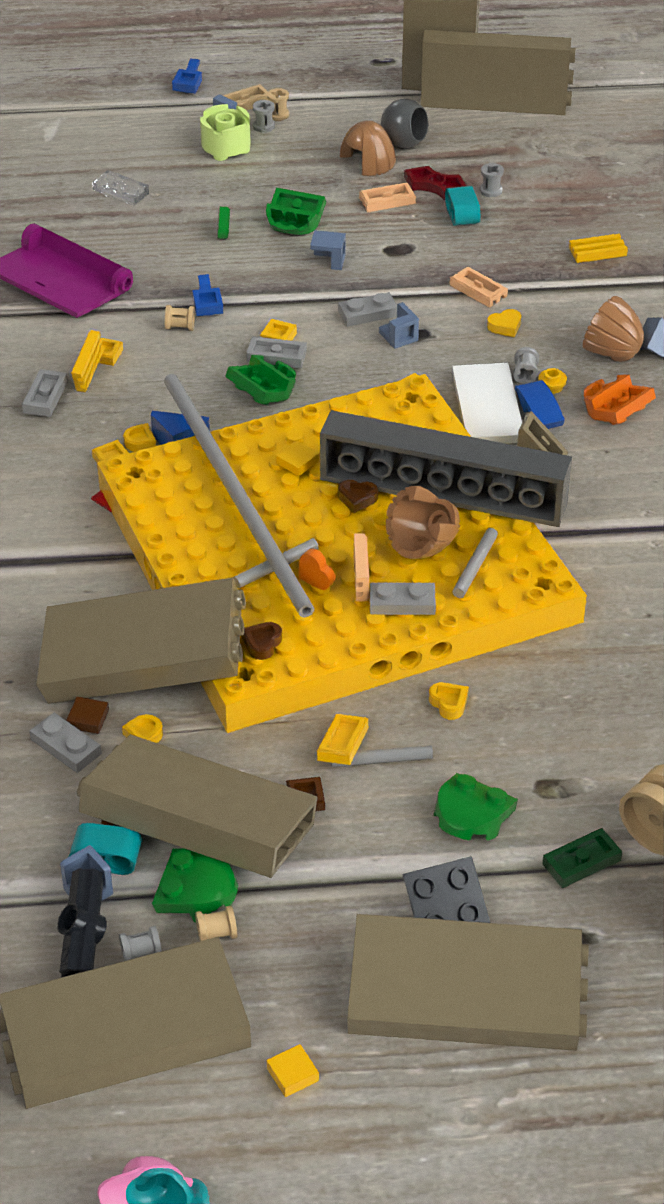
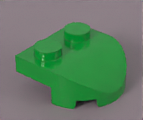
(295, 211)
(263, 380)
(472, 807)
(194, 884)

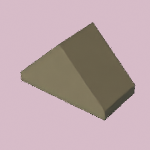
(536, 436)

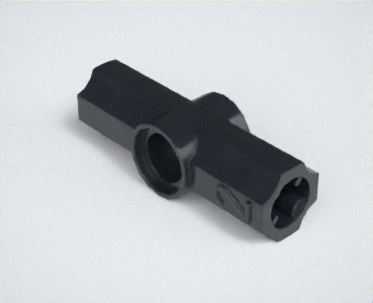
(81, 922)

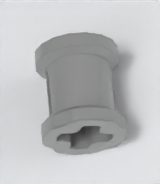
(263, 116)
(491, 180)
(522, 369)
(140, 944)

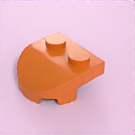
(616, 399)

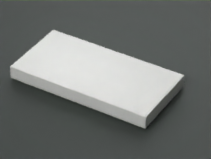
(487, 401)

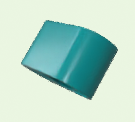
(462, 205)
(113, 843)

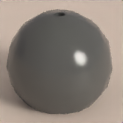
(405, 123)

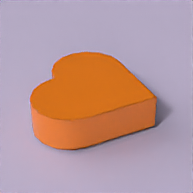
(315, 570)

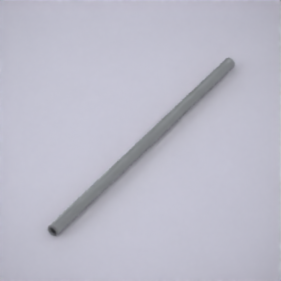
(240, 498)

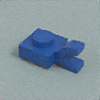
(189, 79)
(207, 299)

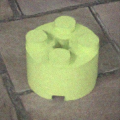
(225, 131)

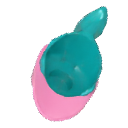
(152, 1182)

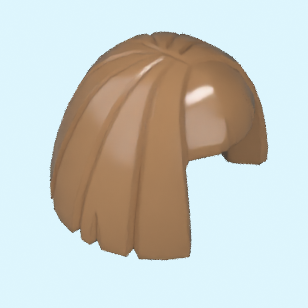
(375, 144)
(615, 331)
(421, 523)

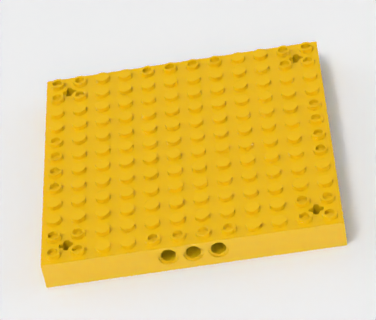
(193, 533)

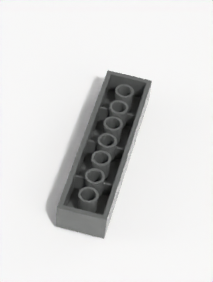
(452, 466)

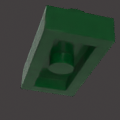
(582, 857)

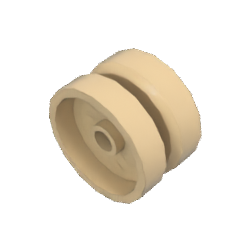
(644, 810)

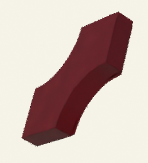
(427, 179)

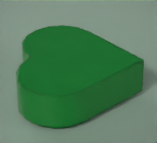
(223, 223)

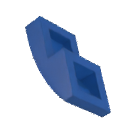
(541, 401)

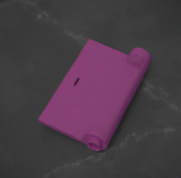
(63, 272)

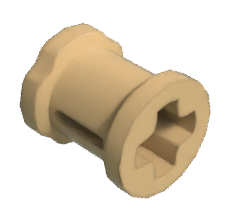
(279, 102)
(184, 319)
(216, 924)

